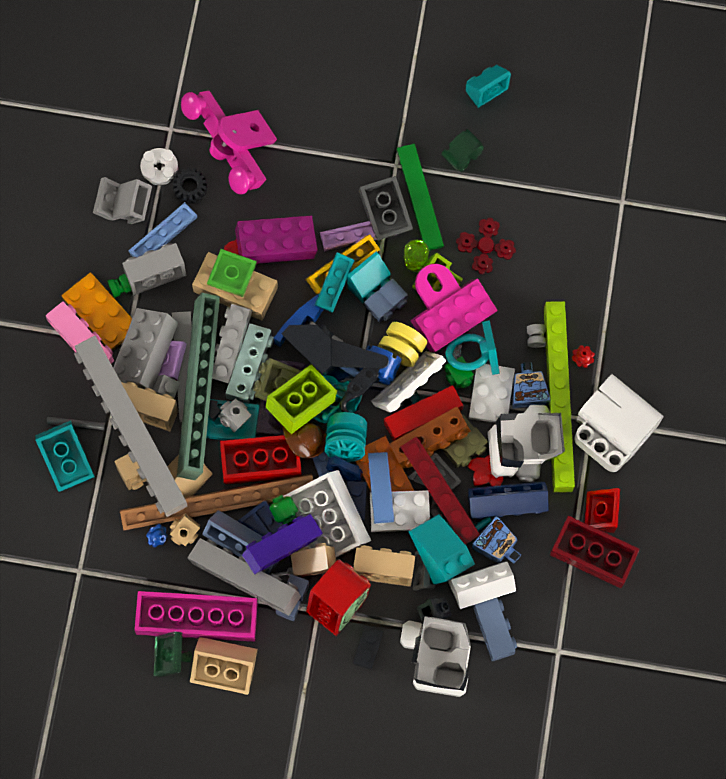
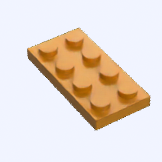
(99, 310)

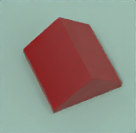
(603, 509)

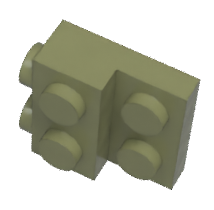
(273, 376)
(463, 450)

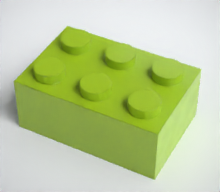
(301, 399)

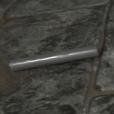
(77, 423)

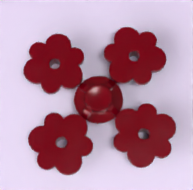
(485, 245)

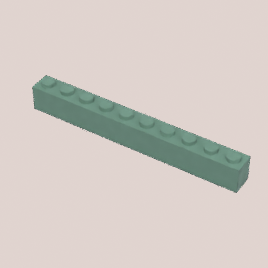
(198, 387)

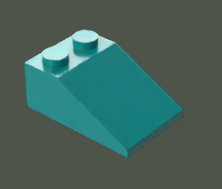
(64, 456)
(441, 549)

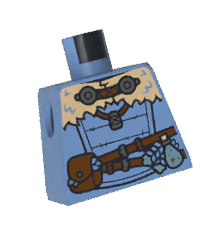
(529, 388)
(497, 542)

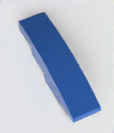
(307, 312)

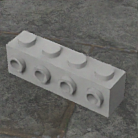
(231, 342)

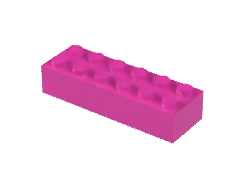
(196, 616)

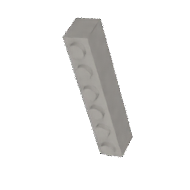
(238, 574)

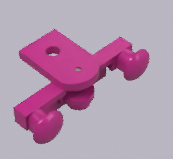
(232, 138)

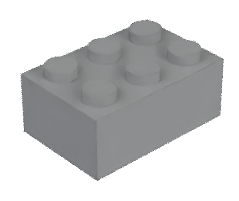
(154, 268)

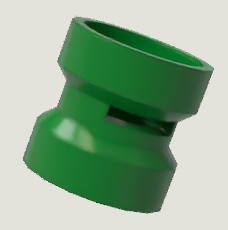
(119, 285)

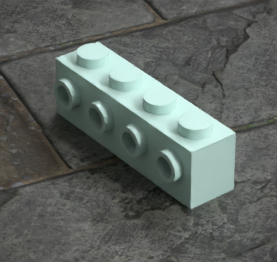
(248, 363)

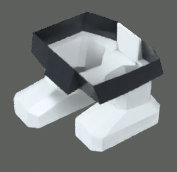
(524, 439)
(439, 654)

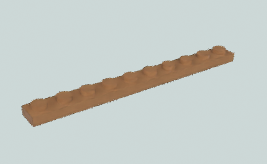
(214, 501)

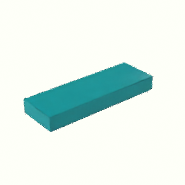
(334, 282)

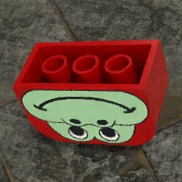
(337, 596)

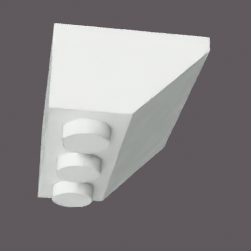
(483, 584)

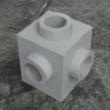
(234, 414)

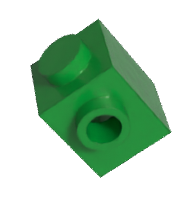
(458, 377)

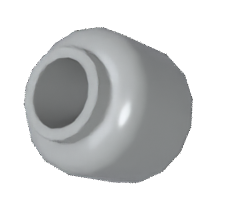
(529, 472)

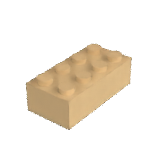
(256, 297)

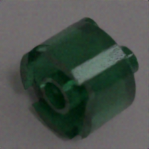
(463, 149)

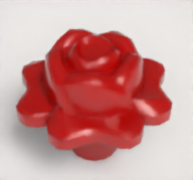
(583, 356)

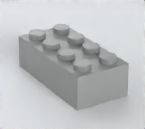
(145, 347)

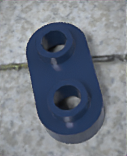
(347, 470)

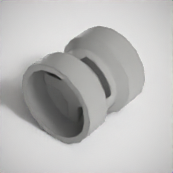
(536, 335)

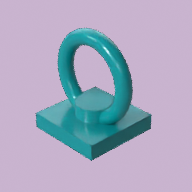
(487, 349)

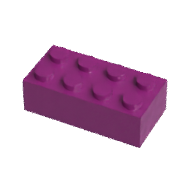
(276, 239)

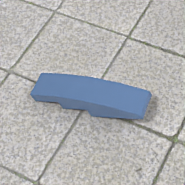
(380, 487)

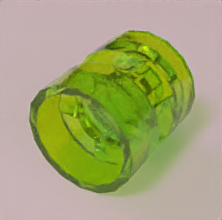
(416, 255)

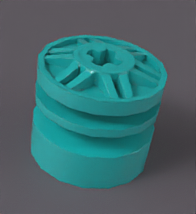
(346, 436)

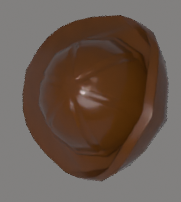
(306, 441)

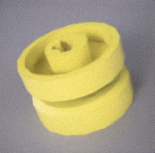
(403, 342)

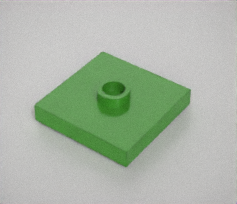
(231, 273)

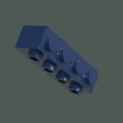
(508, 500)

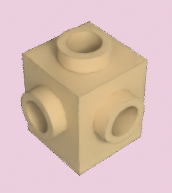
(185, 523)

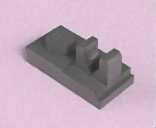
(421, 577)

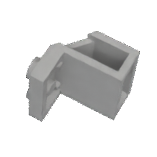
(122, 200)

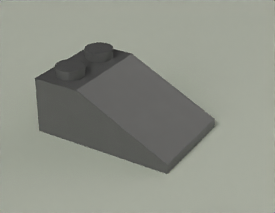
(385, 208)

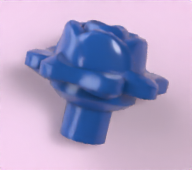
(156, 535)

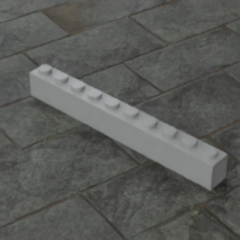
(130, 426)

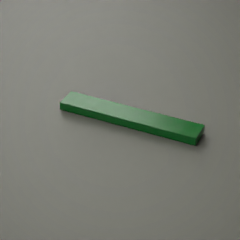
(420, 196)

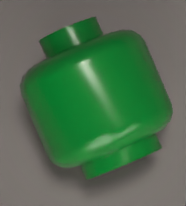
(283, 509)

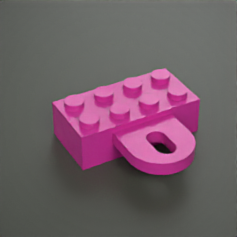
(451, 309)

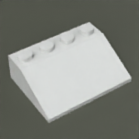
(333, 512)

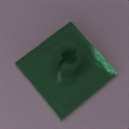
(169, 654)

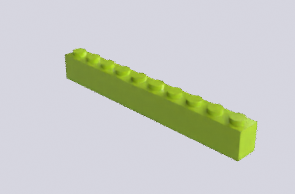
(559, 391)

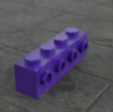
(282, 543)

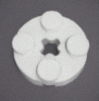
(166, 173)

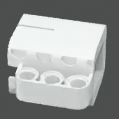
(616, 422)

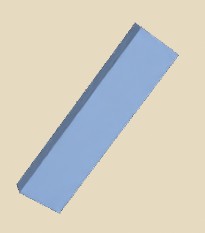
(165, 231)

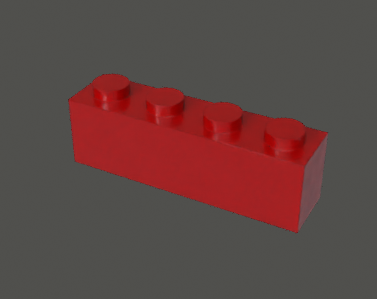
(422, 412)

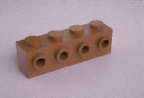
(434, 435)

